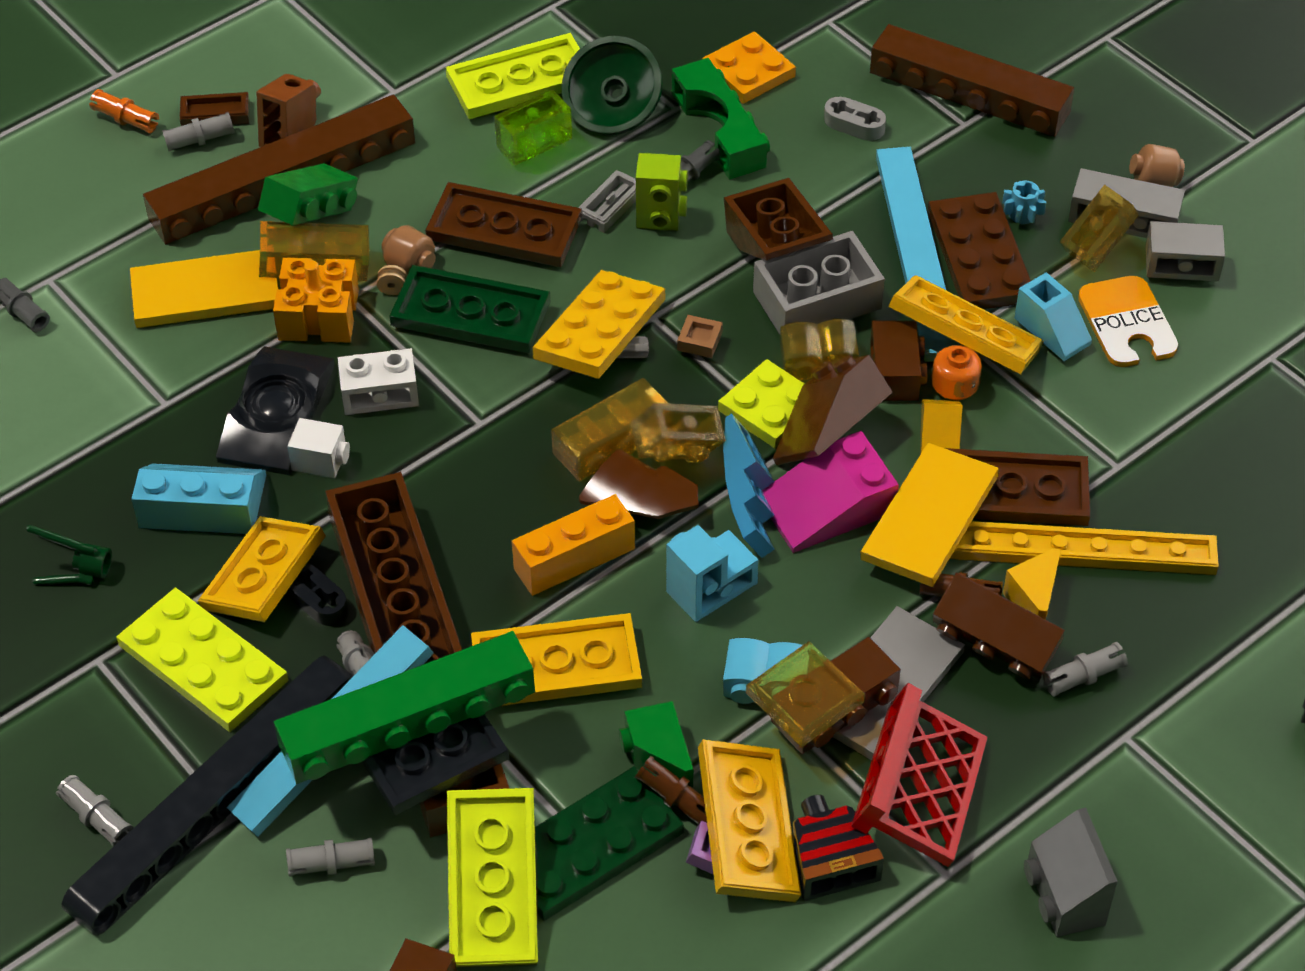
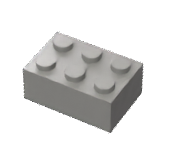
(819, 283)

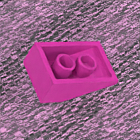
(831, 493)

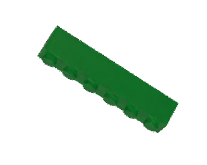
(404, 707)

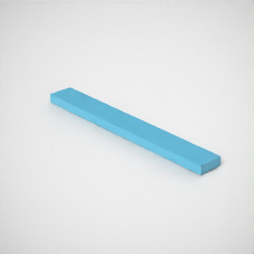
(911, 231)

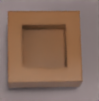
(700, 336)

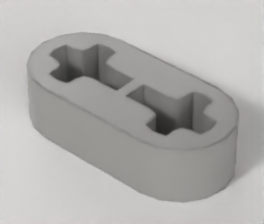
(854, 118)

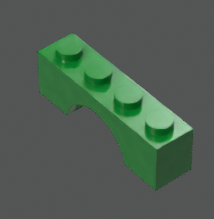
(704, 92)

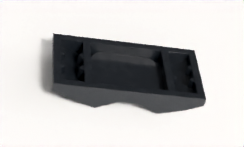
(274, 396)

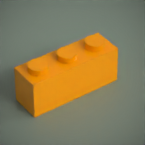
(573, 544)

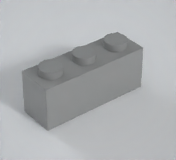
(1150, 200)

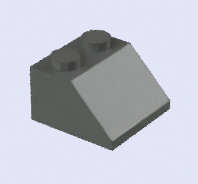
(1071, 875)

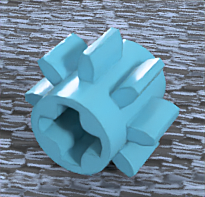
(1024, 202)

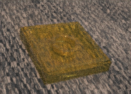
(805, 693)

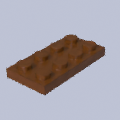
(504, 224)
(979, 249)
(1035, 487)

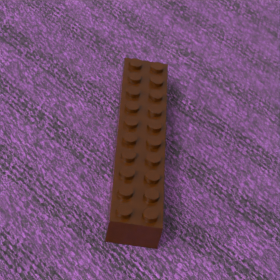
(397, 587)

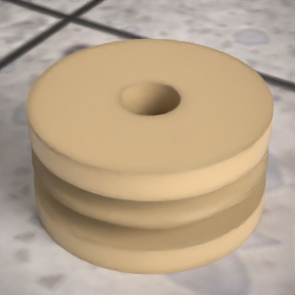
(391, 279)

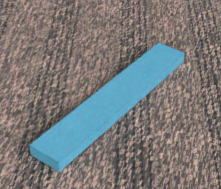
(275, 786)

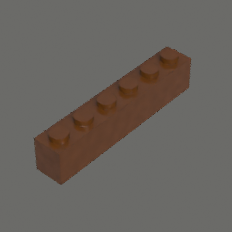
(971, 80)

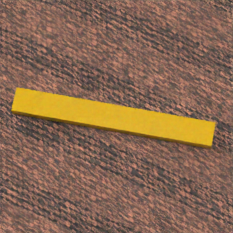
(1090, 547)

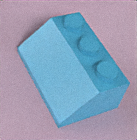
(197, 498)

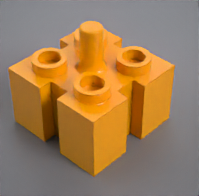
(316, 299)

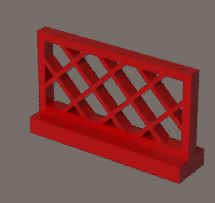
(887, 769)

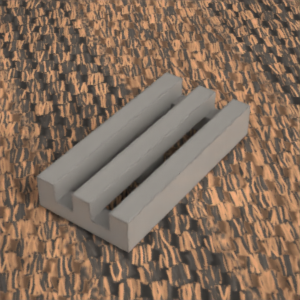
(616, 201)

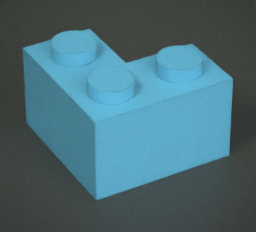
(707, 570)

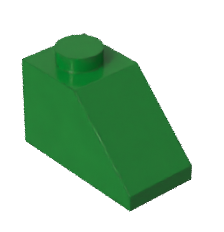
(656, 733)

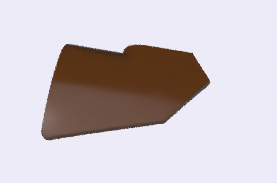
(641, 487)

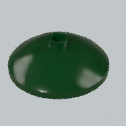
(600, 70)

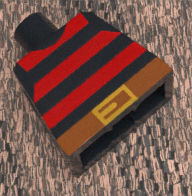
(831, 852)

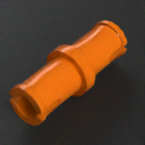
(124, 111)

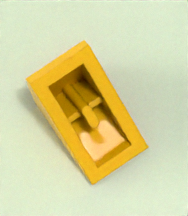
(941, 423)
(1033, 582)

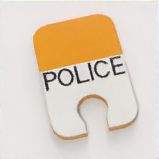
(1126, 311)

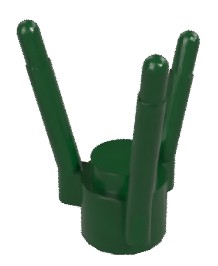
(88, 558)

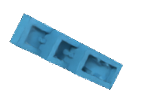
(745, 479)

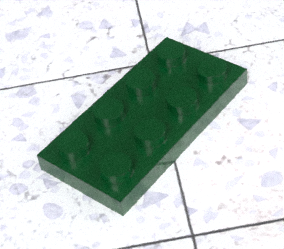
(470, 308)
(599, 840)

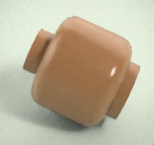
(1157, 165)
(408, 247)

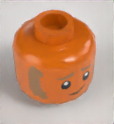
(956, 372)

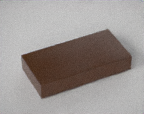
(214, 105)

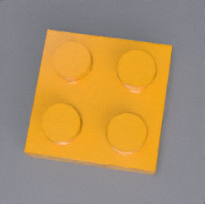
(752, 66)

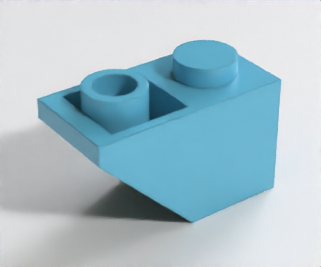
(1052, 315)

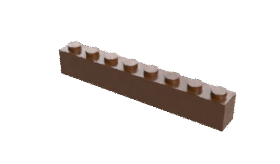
(237, 183)

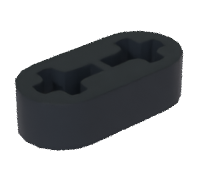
(323, 589)

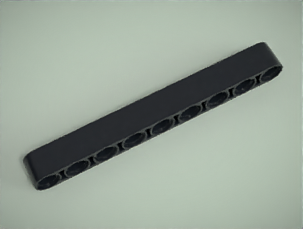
(193, 807)

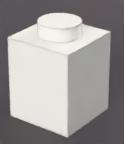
(318, 448)

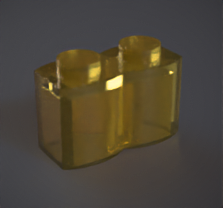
(811, 344)

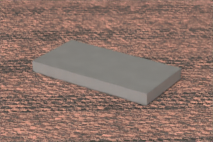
(923, 660)

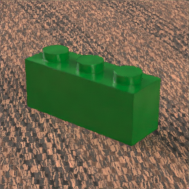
(308, 194)

